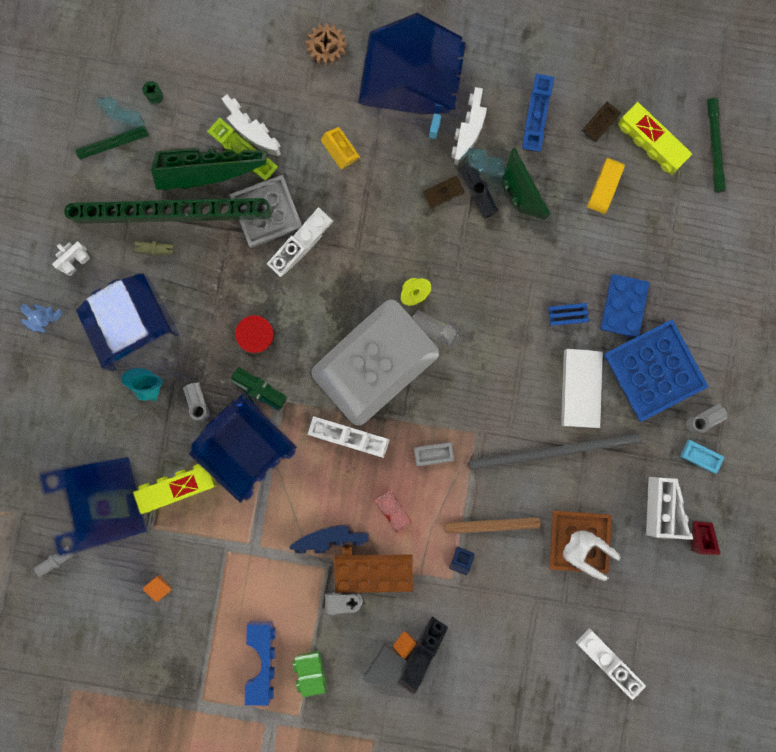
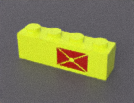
(654, 138)
(173, 489)

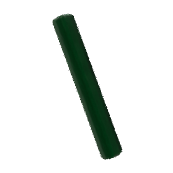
(111, 142)

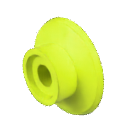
(415, 291)

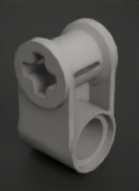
(339, 603)

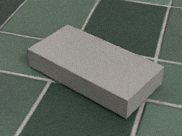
(434, 454)

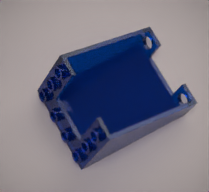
(98, 503)

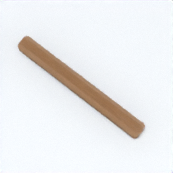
(492, 525)

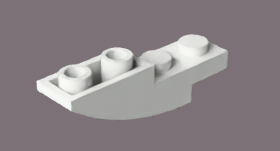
(251, 131)
(469, 132)
(300, 243)
(610, 664)

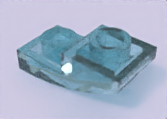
(482, 162)

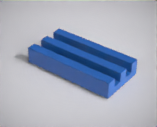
(584, 312)

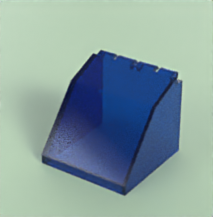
(412, 67)

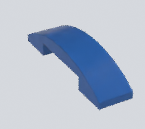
(537, 112)

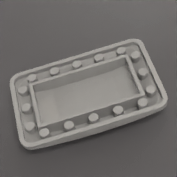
(375, 362)

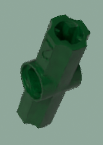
(258, 388)

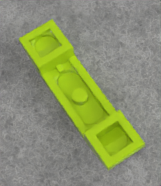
(231, 140)

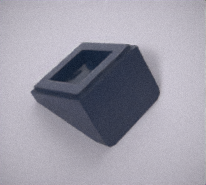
(461, 561)

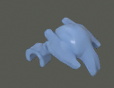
(39, 317)

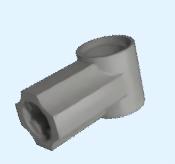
(196, 400)
(707, 419)

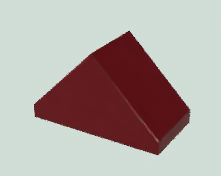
(704, 539)

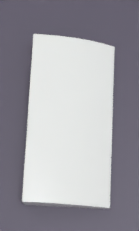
(581, 388)

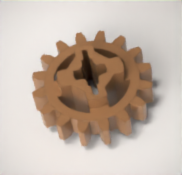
(318, 39)

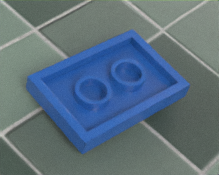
(624, 305)

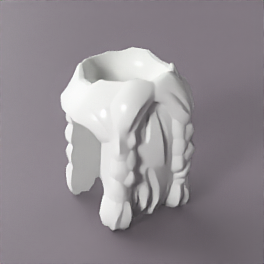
(579, 546)

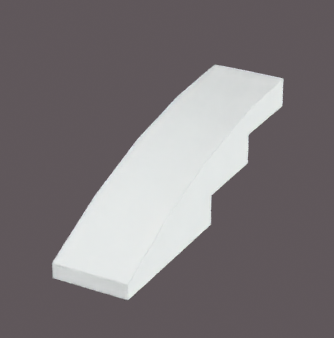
(348, 437)

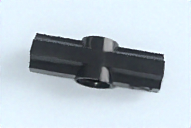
(483, 200)

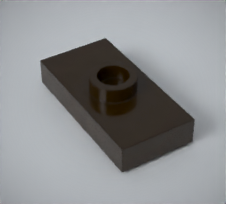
(601, 121)
(443, 192)

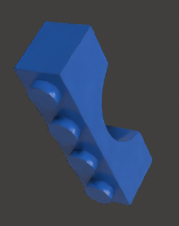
(258, 689)

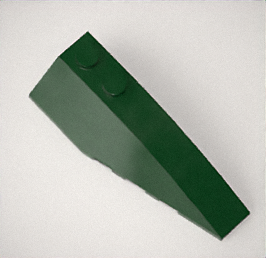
(194, 168)

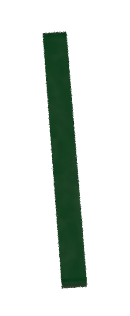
(159, 210)

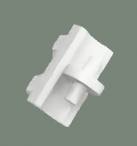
(68, 255)

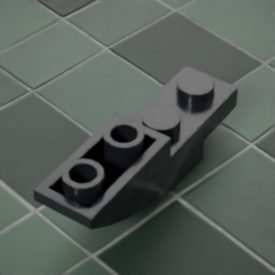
(421, 655)

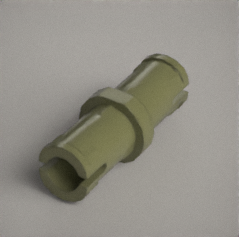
(154, 248)

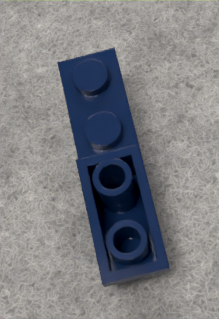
(320, 539)

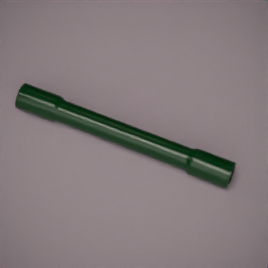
(713, 114)

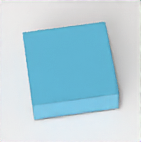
(435, 126)

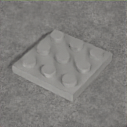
(284, 216)

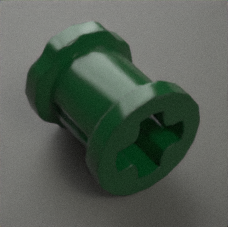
(149, 87)

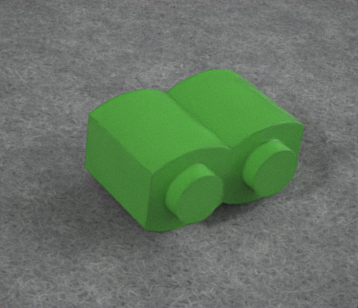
(310, 674)

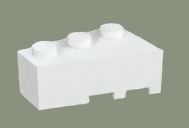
(665, 510)

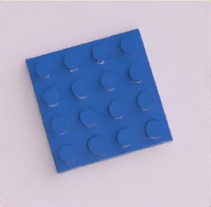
(655, 370)

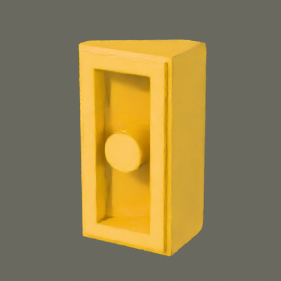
(339, 147)

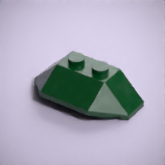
(522, 188)

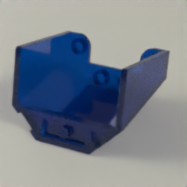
(124, 318)
(241, 447)

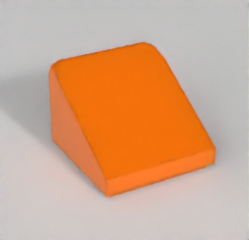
(157, 588)
(404, 644)

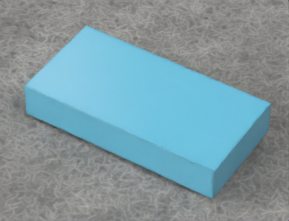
(702, 457)

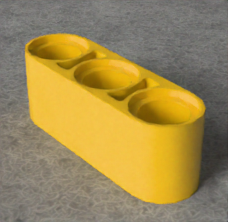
(605, 186)

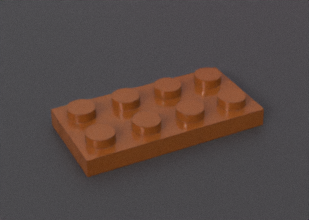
(373, 573)

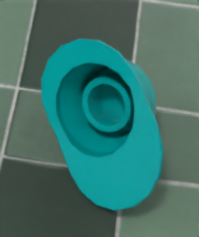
(142, 383)

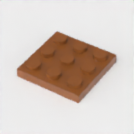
(567, 523)

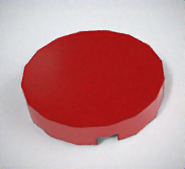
(254, 334)

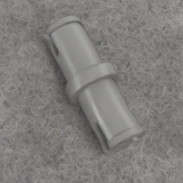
(52, 562)

